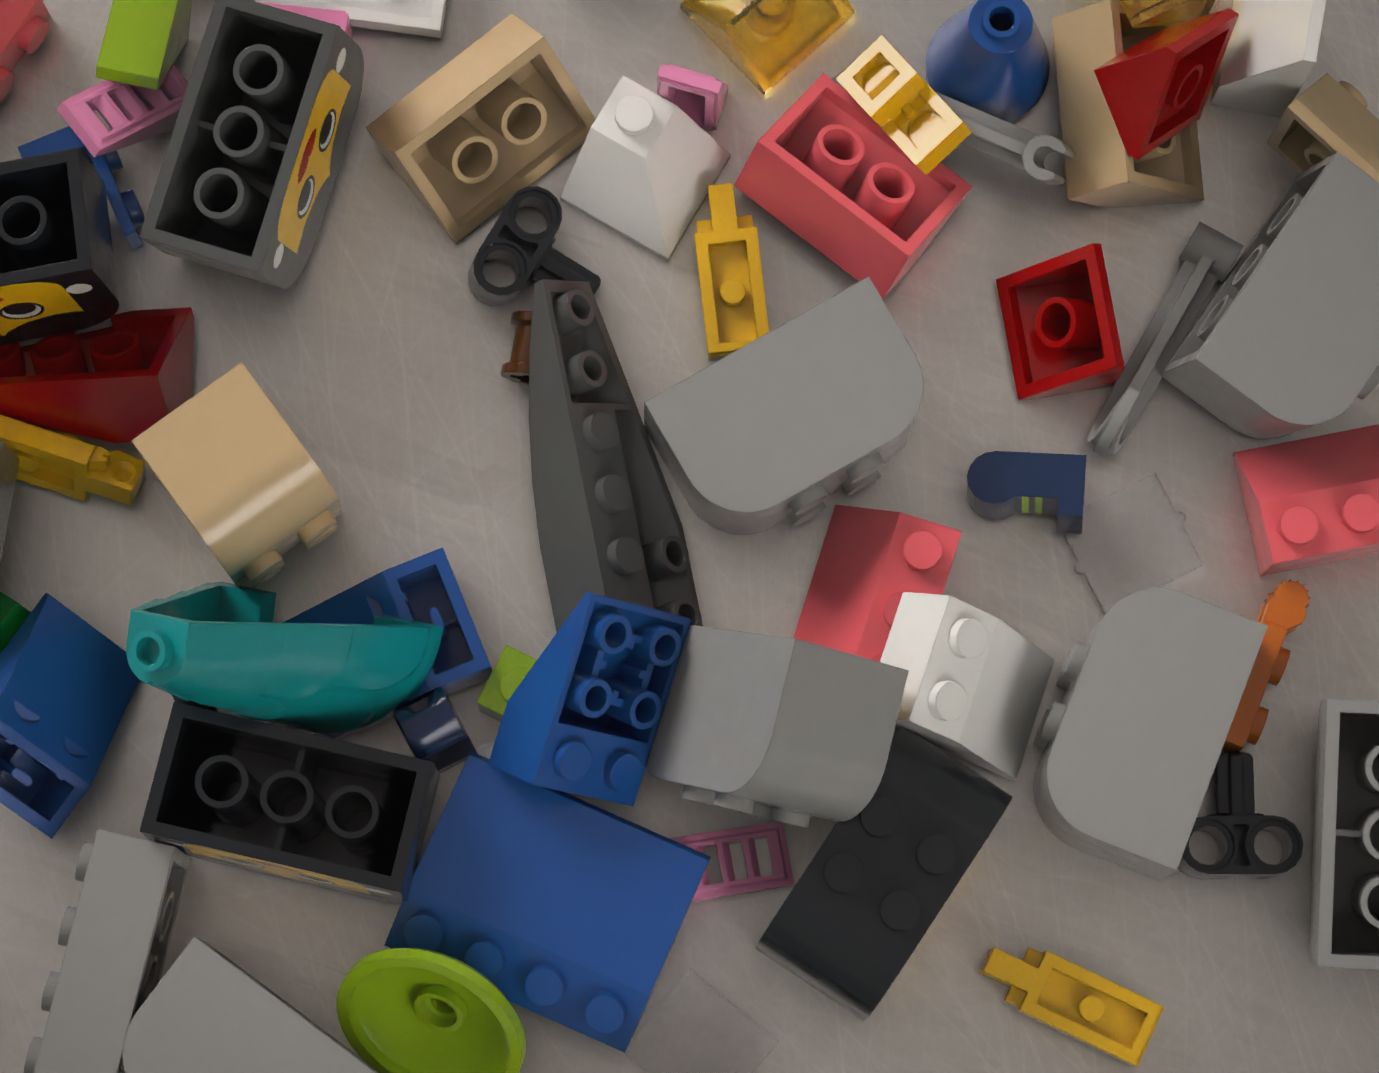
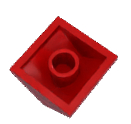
(1165, 80)
(1061, 325)

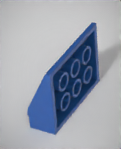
(550, 900)

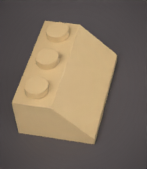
(1328, 121)
(484, 126)
(1102, 169)

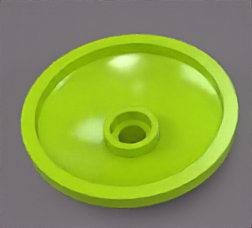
(428, 1015)

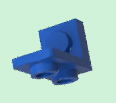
(123, 204)

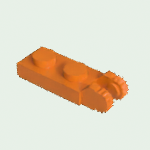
(1282, 615)

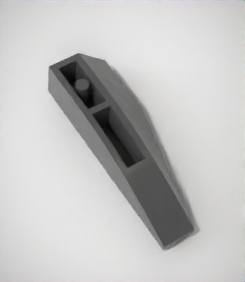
(594, 473)

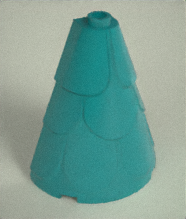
(311, 677)

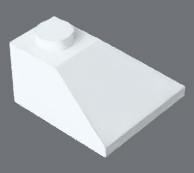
(644, 169)

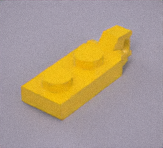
(729, 276)
(70, 465)
(1076, 1002)

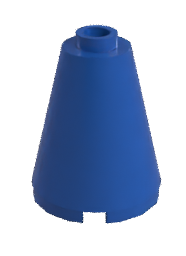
(990, 58)

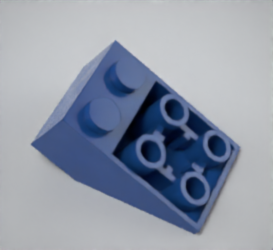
(419, 592)
(593, 701)
(57, 712)

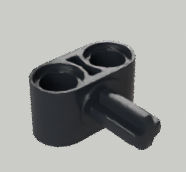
(527, 253)
(1237, 826)

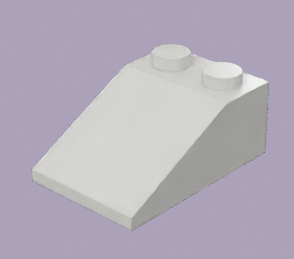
(1267, 54)
(968, 680)

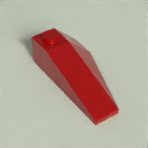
(102, 380)

